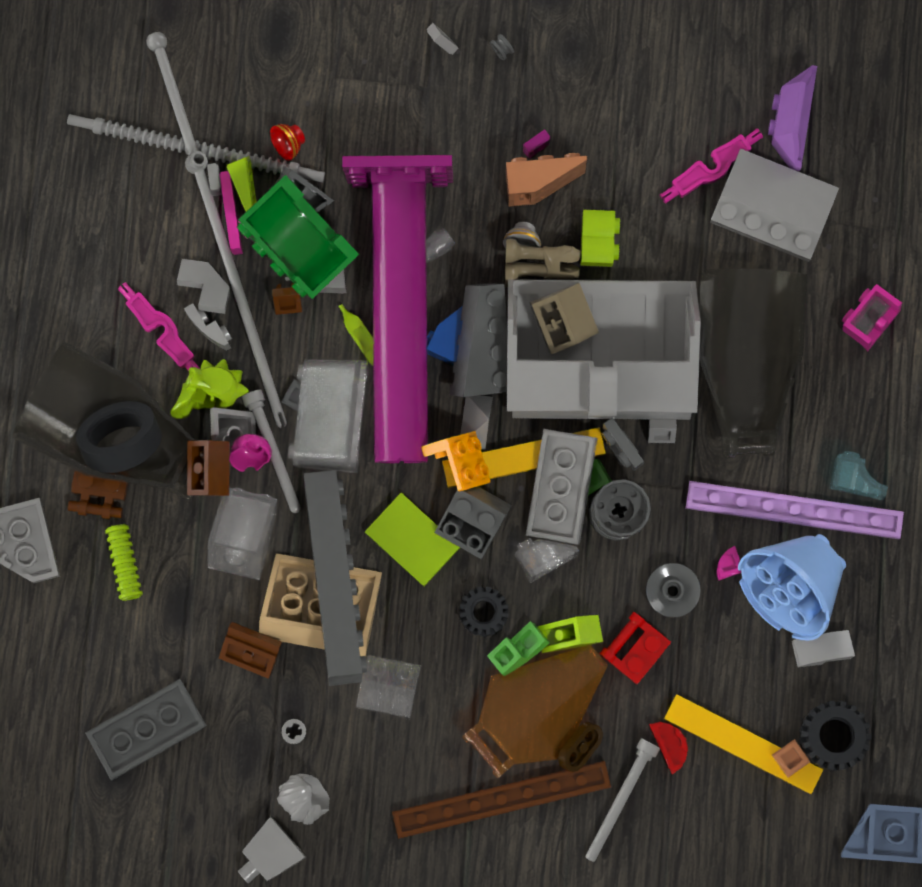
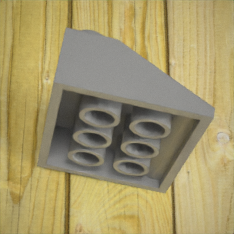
(774, 205)

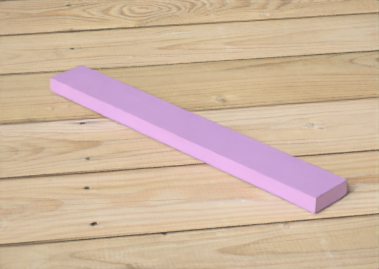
(794, 510)

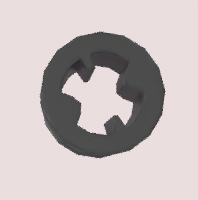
(501, 47)

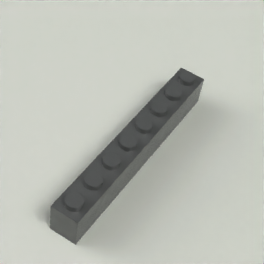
(333, 578)

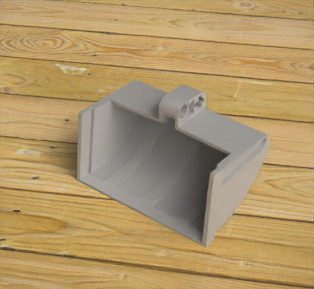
(632, 369)

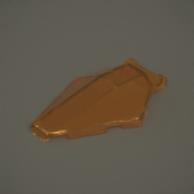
(537, 708)

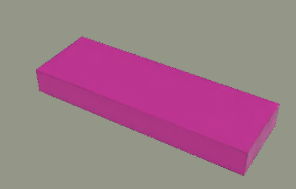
(231, 213)

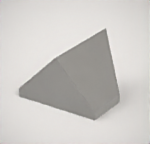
(230, 424)

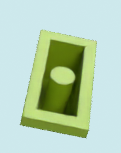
(572, 633)

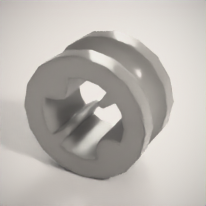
(289, 724)

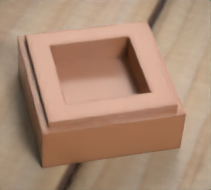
(791, 758)

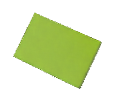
(410, 539)

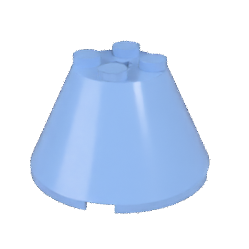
(793, 584)

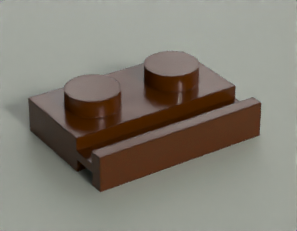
(250, 650)

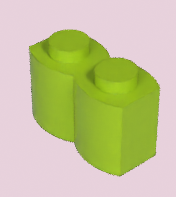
(598, 238)

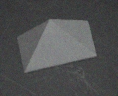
(477, 417)

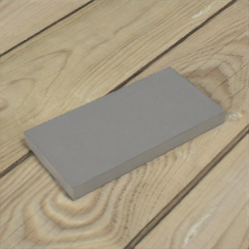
(561, 486)

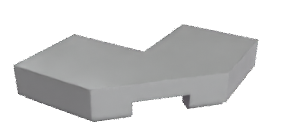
(202, 275)

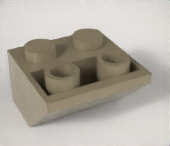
(564, 318)

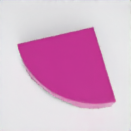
(728, 564)

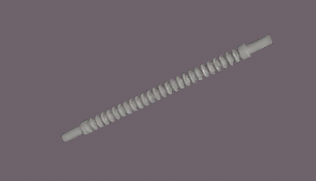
(99, 126)

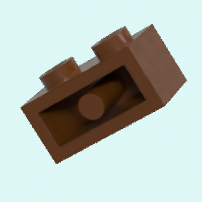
(208, 468)

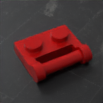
(642, 654)

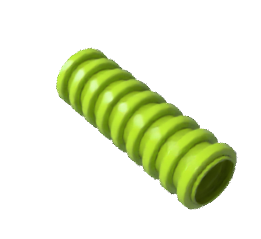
(123, 562)

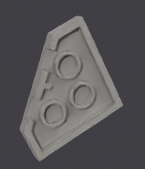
(27, 541)

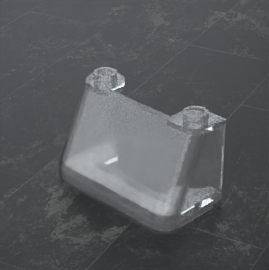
(329, 414)

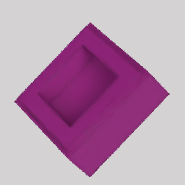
(536, 144)

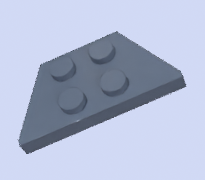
(887, 835)

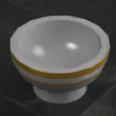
(524, 234)

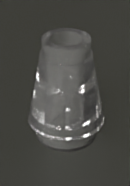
(438, 244)

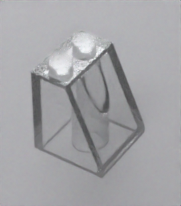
(242, 533)

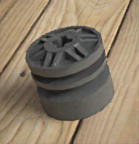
(624, 495)

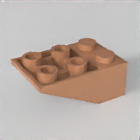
(537, 179)

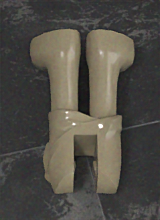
(551, 255)

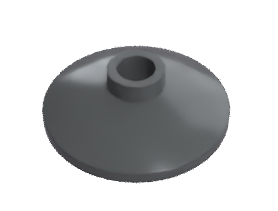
(676, 576)

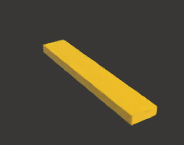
(518, 458)
(737, 741)

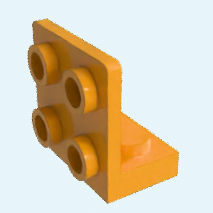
(464, 458)

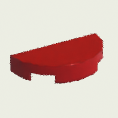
(671, 743)

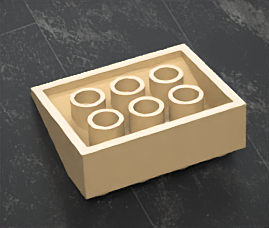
(292, 603)

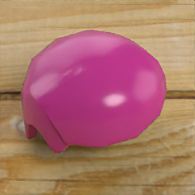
(249, 451)

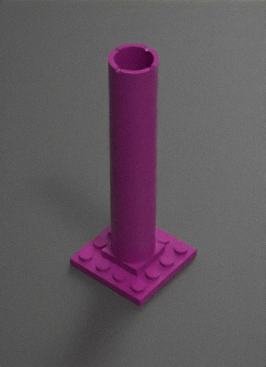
(399, 296)

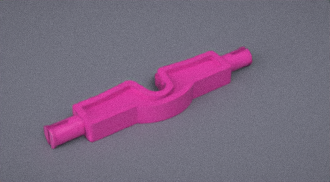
(700, 174)
(151, 319)

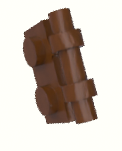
(100, 488)

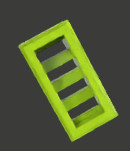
(243, 180)

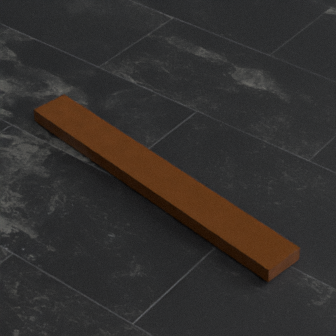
(501, 799)

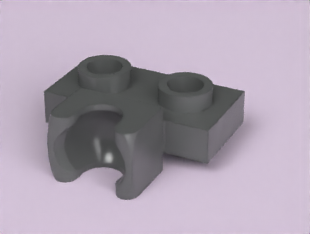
(621, 445)

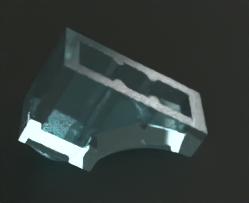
(852, 477)

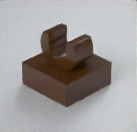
(286, 300)

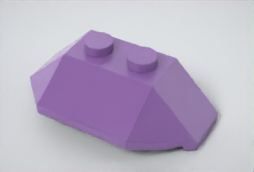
(792, 118)

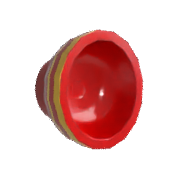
(287, 140)

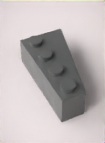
(482, 342)

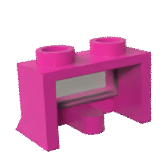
(872, 316)

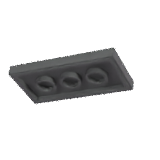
(146, 729)

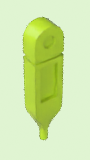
(359, 333)

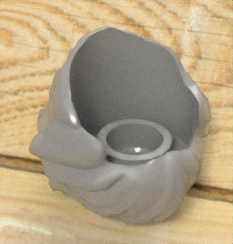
(303, 798)

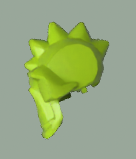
(209, 389)

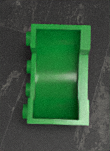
(296, 239)

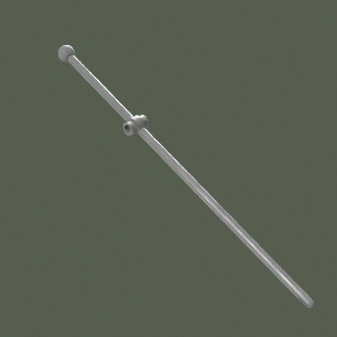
(157, 42)

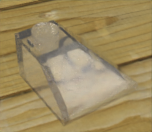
(543, 556)

